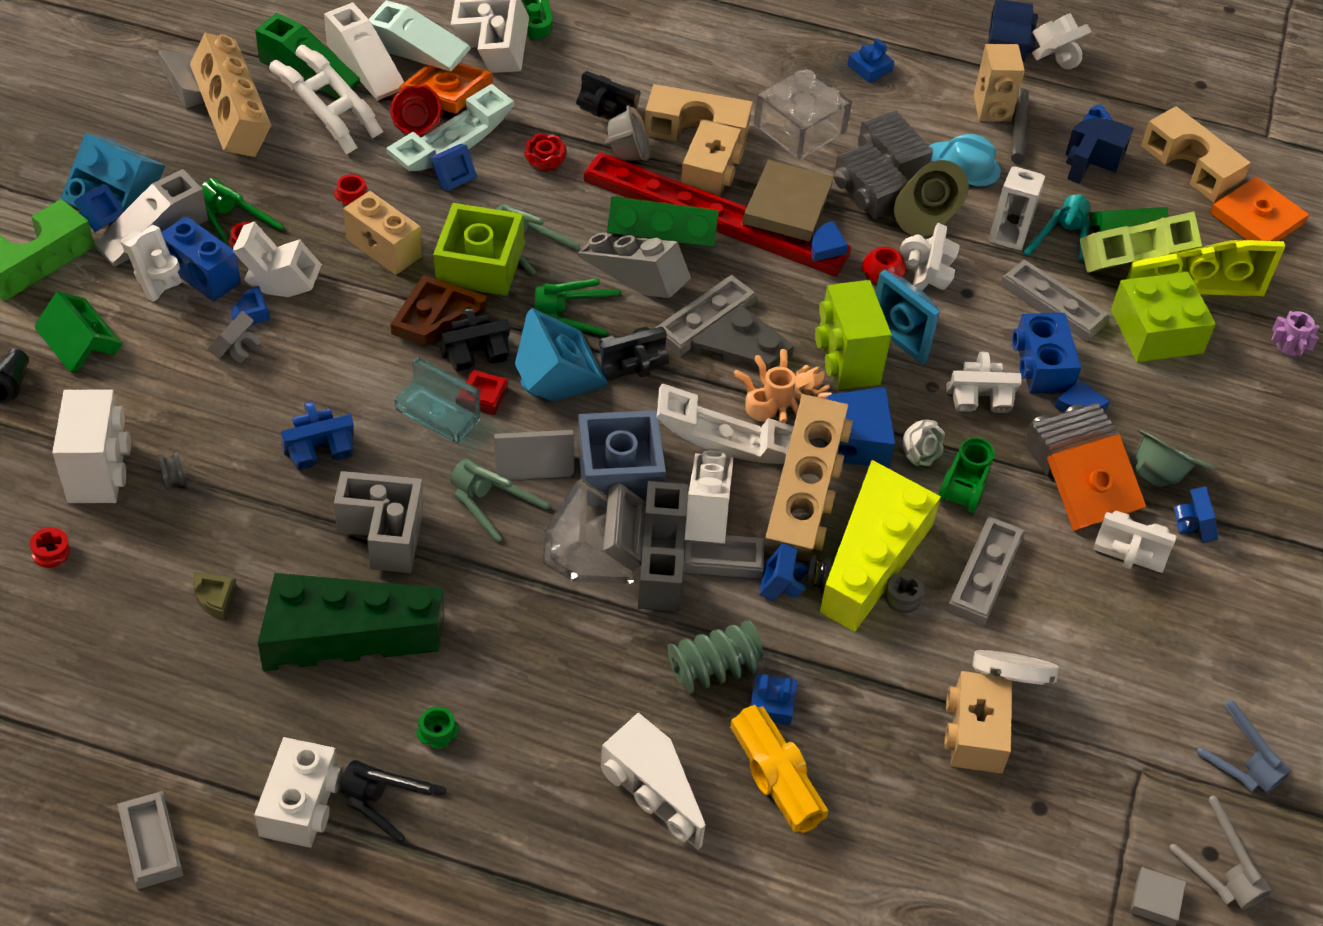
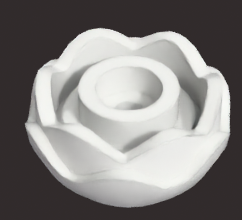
(923, 442)

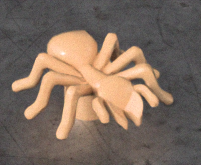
(780, 389)

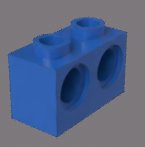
(203, 258)
(1046, 352)

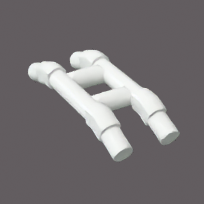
(330, 113)

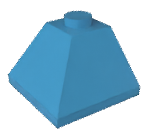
(909, 315)
(556, 359)

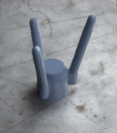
(1265, 766)

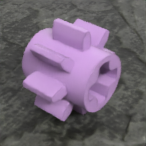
(1295, 333)

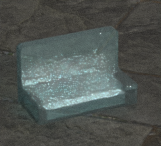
(440, 401)

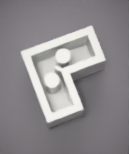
(494, 28)

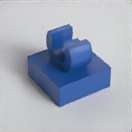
(871, 61)
(454, 167)
(99, 207)
(1197, 516)
(779, 574)
(776, 696)

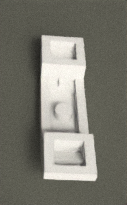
(720, 432)

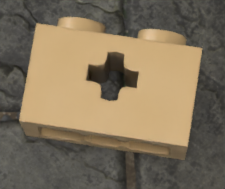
(998, 82)
(712, 157)
(383, 232)
(980, 723)

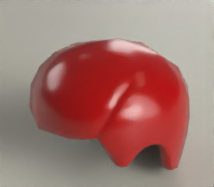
(416, 110)

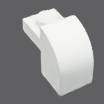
(275, 269)

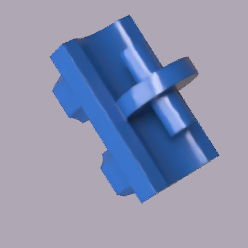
(316, 430)

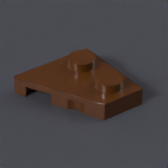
(432, 309)

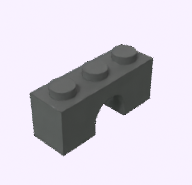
(663, 546)

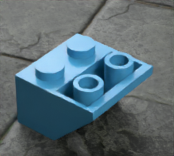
(109, 162)

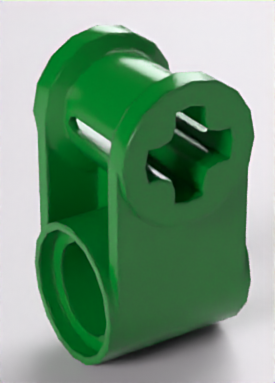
(968, 474)

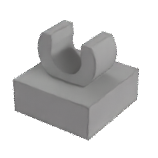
(233, 337)

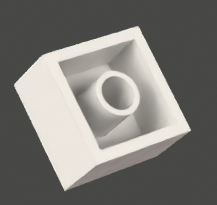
(91, 446)

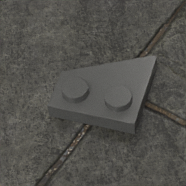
(741, 338)

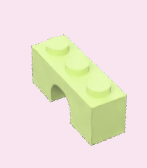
(1140, 242)

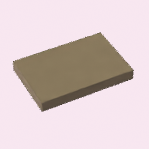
(788, 200)

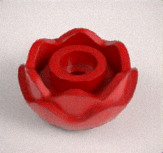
(545, 152)
(883, 259)

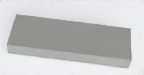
(1053, 297)
(705, 312)
(986, 571)

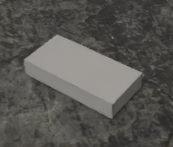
(624, 526)
(735, 558)
(150, 840)

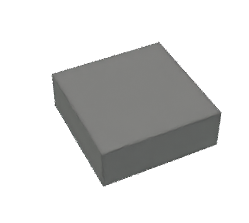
(1158, 897)

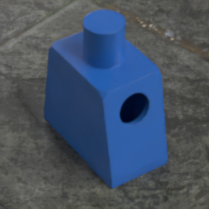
(871, 428)

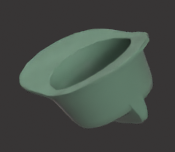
(1163, 463)

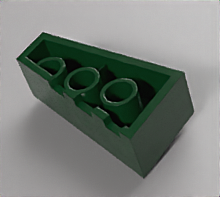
(347, 619)

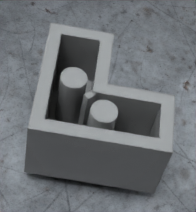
(384, 510)

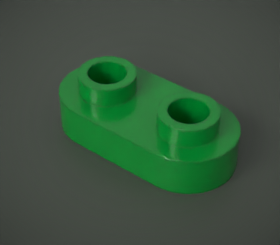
(540, 18)

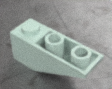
(416, 37)

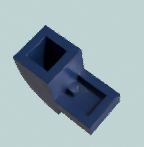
(1097, 143)

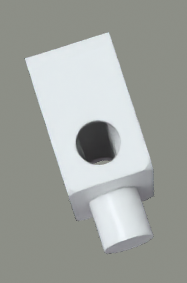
(1020, 198)

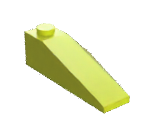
(1219, 268)

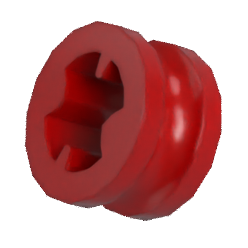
(50, 558)

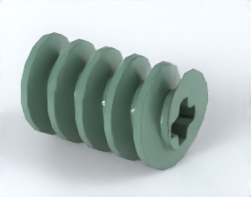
(715, 655)

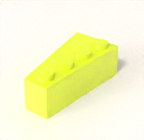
(879, 539)

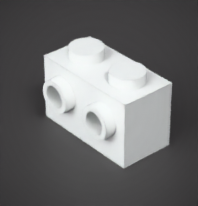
(298, 792)

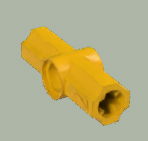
(779, 769)

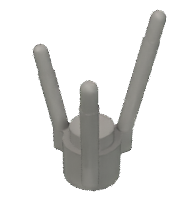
(1244, 880)

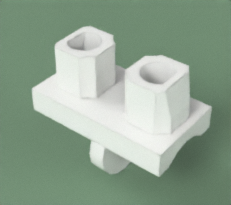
(1059, 38)
(931, 258)
(151, 261)
(983, 379)
(1134, 541)

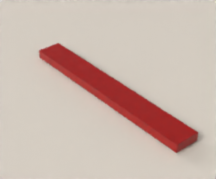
(646, 185)

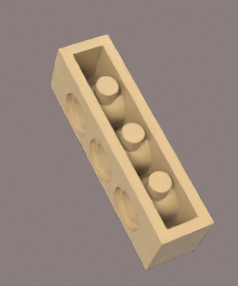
(230, 95)
(813, 420)

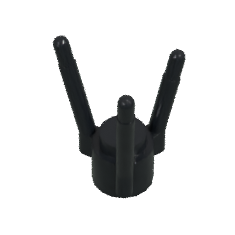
(368, 783)

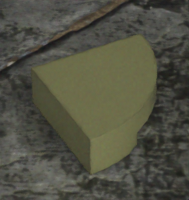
(214, 593)

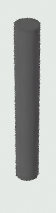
(1020, 127)

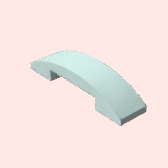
(483, 115)

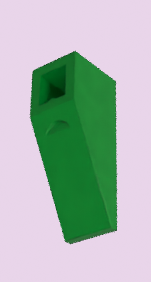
(282, 36)

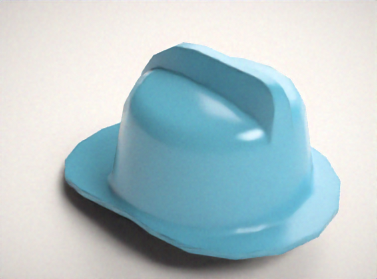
(973, 155)

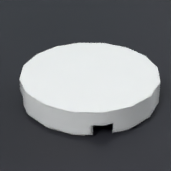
(1015, 667)

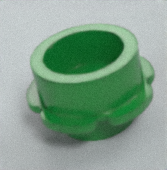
(437, 718)

